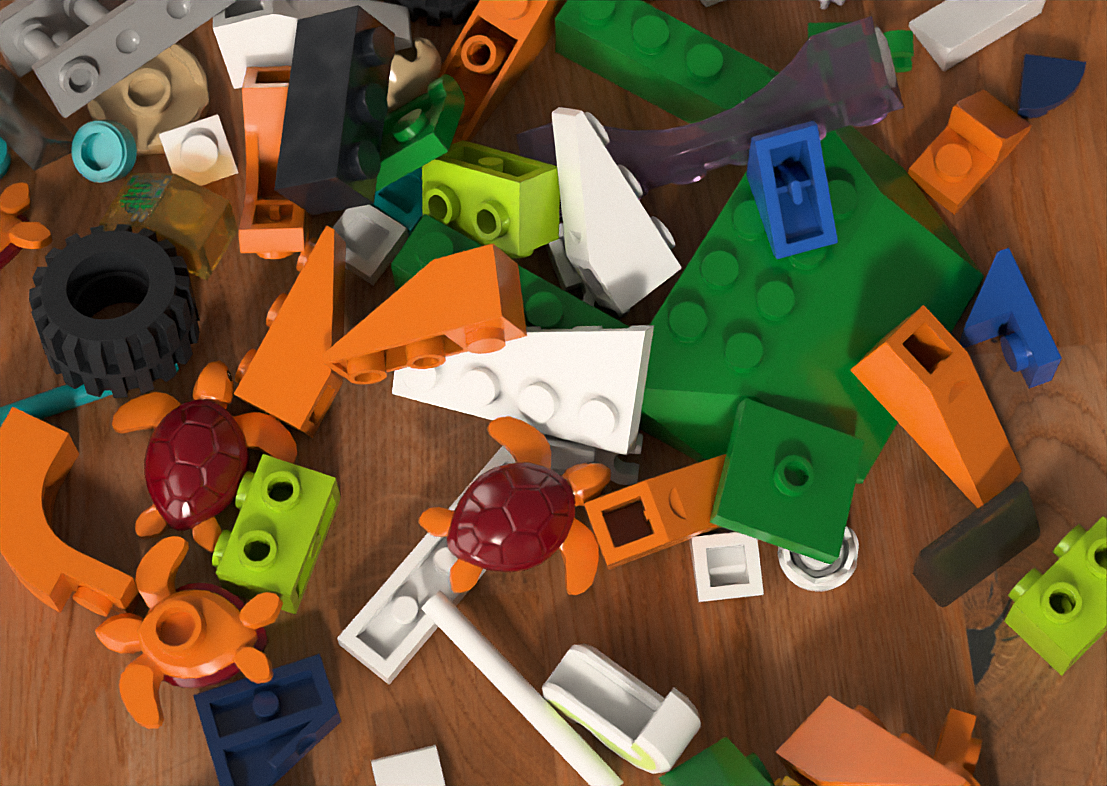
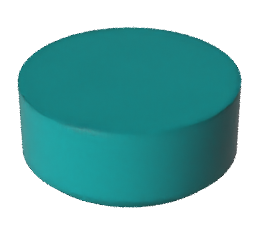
(104, 151)

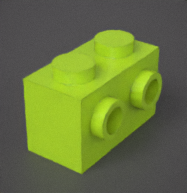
(493, 197)
(277, 531)
(1066, 605)

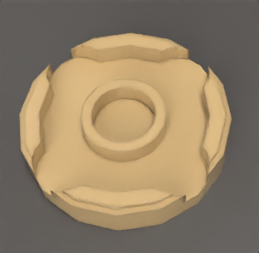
(156, 98)

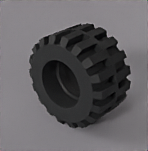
(108, 271)

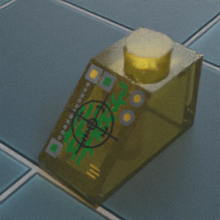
(177, 210)

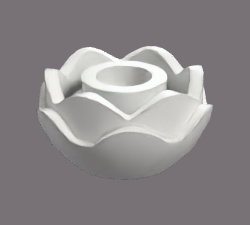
(817, 575)

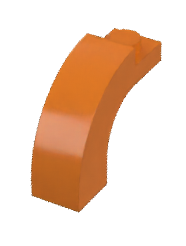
(269, 220)
(32, 470)

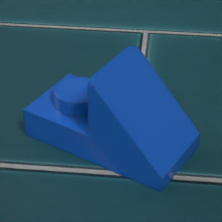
(1009, 309)

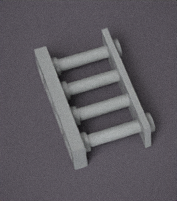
(93, 44)

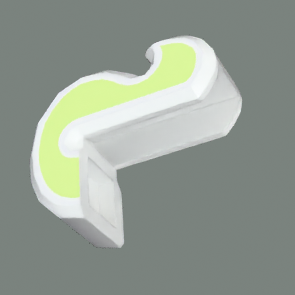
(622, 709)

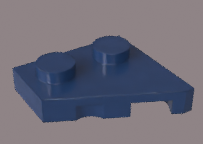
(269, 726)

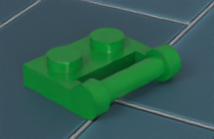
(420, 130)

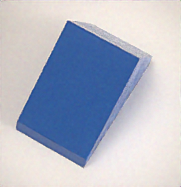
(792, 189)

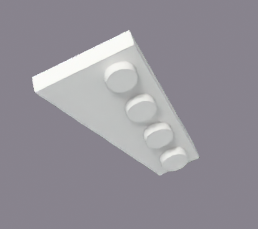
(561, 381)

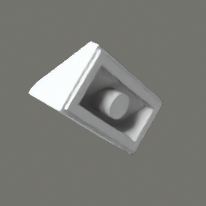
(966, 26)

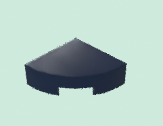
(1047, 84)

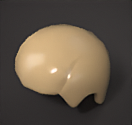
(412, 72)

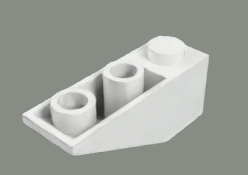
(265, 30)
(605, 226)

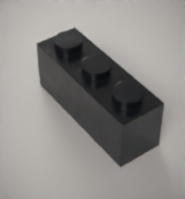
(335, 111)

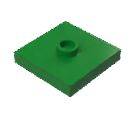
(787, 481)

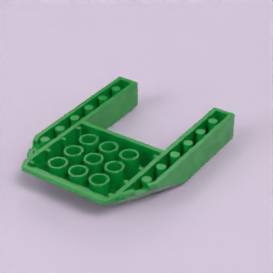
(738, 314)

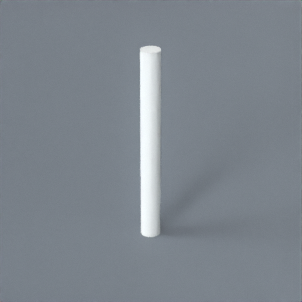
(519, 692)

